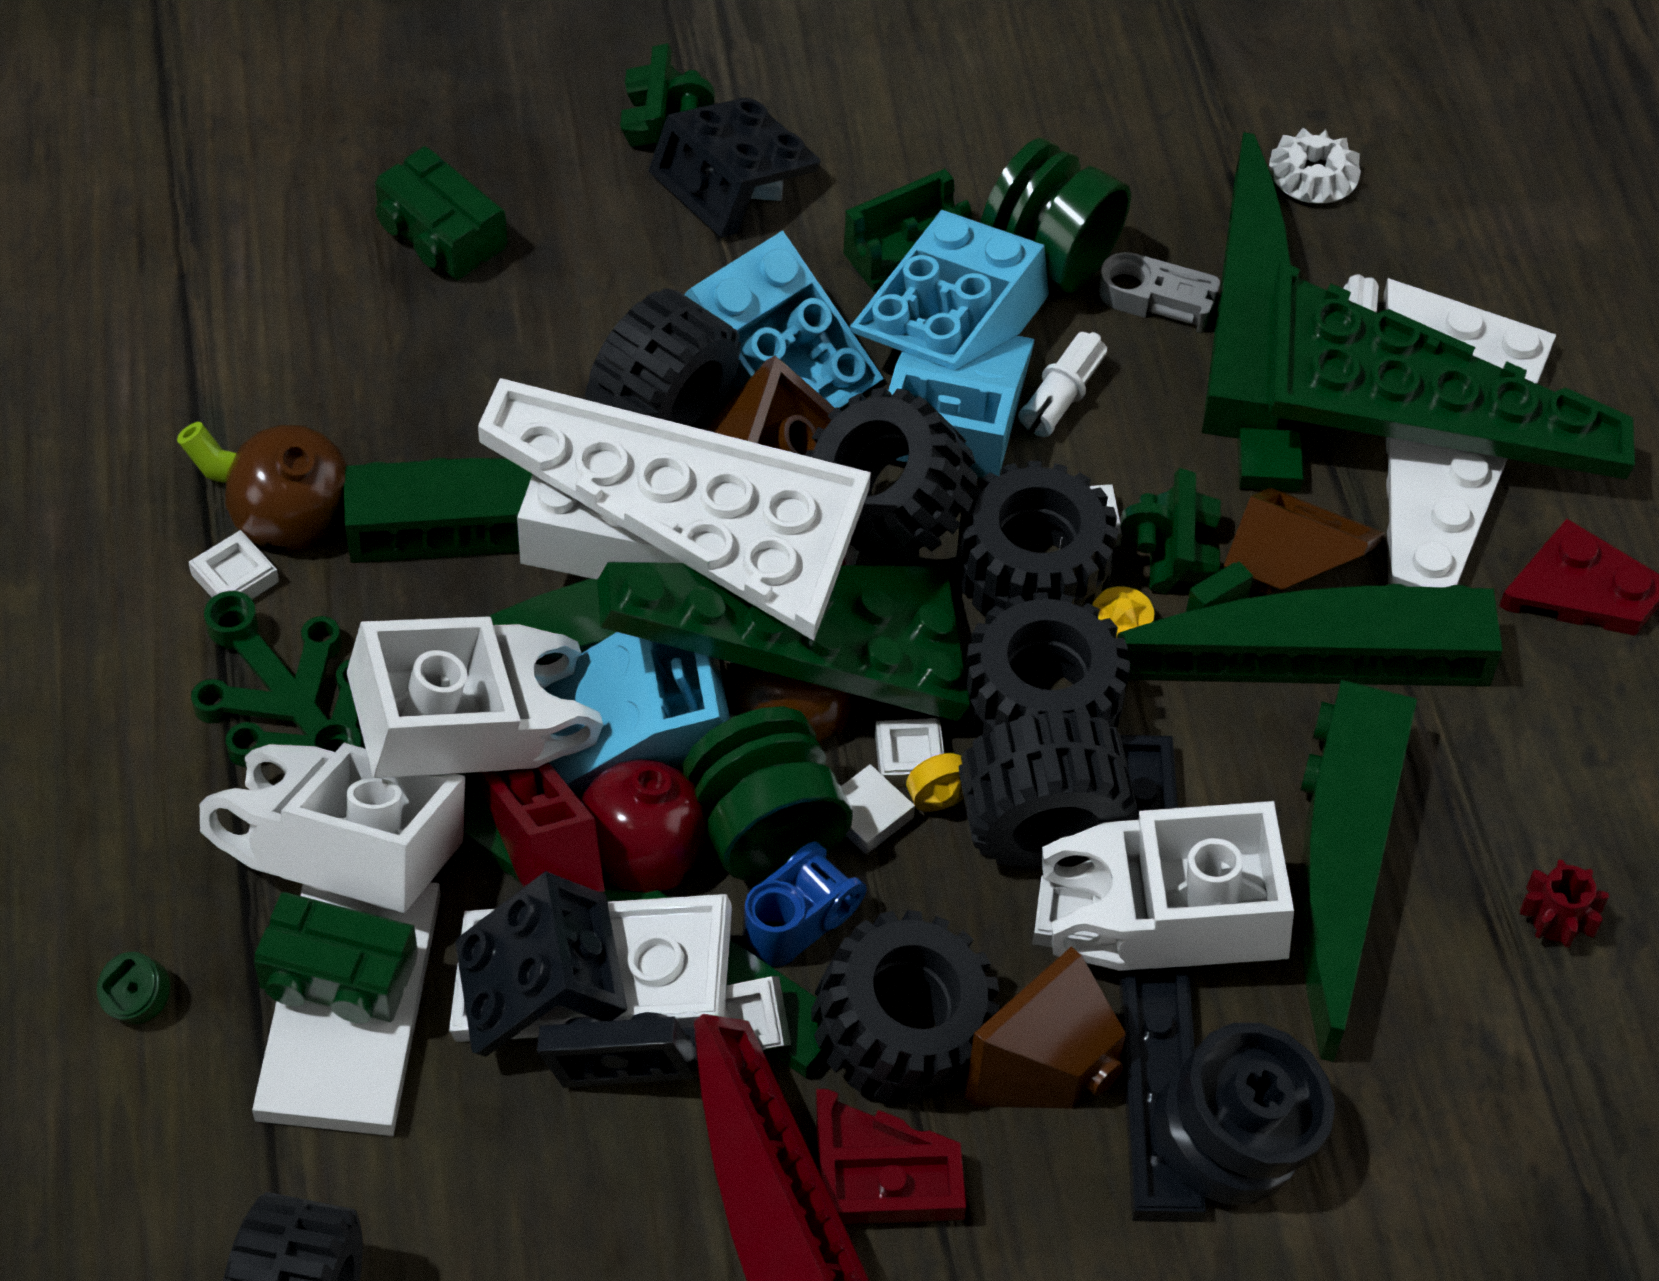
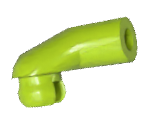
(205, 452)

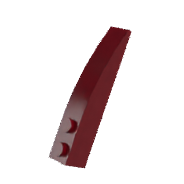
(763, 1168)

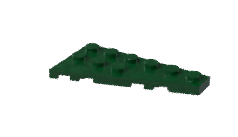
(1418, 385)
(880, 637)

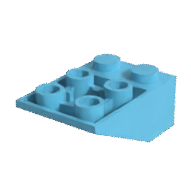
(957, 293)
(787, 315)
(974, 399)
(650, 704)

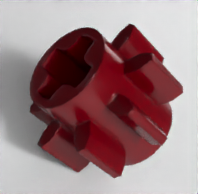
(1564, 903)

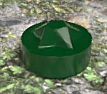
(133, 988)

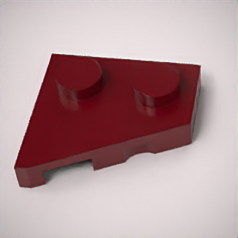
(1586, 583)
(884, 1168)

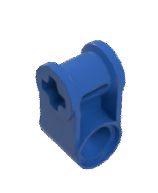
(803, 896)

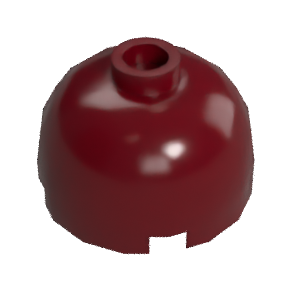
(646, 824)

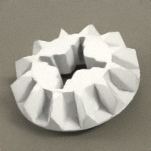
(1314, 183)

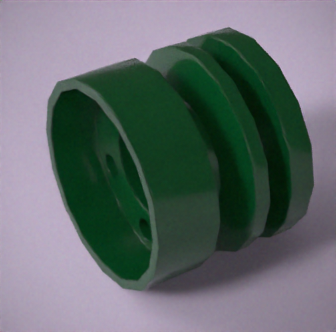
(1062, 207)
(766, 791)

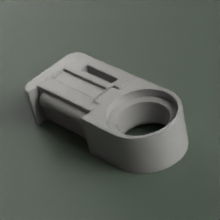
(1163, 290)

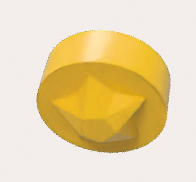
(1125, 607)
(936, 783)

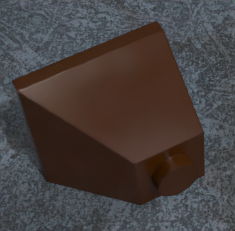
(774, 410)
(1294, 540)
(1048, 1043)

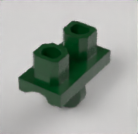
(662, 93)
(1167, 530)

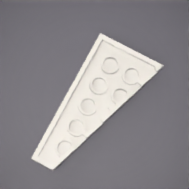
(1439, 491)
(724, 506)

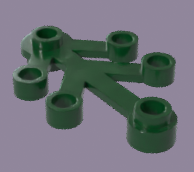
(287, 696)

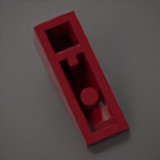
(543, 825)

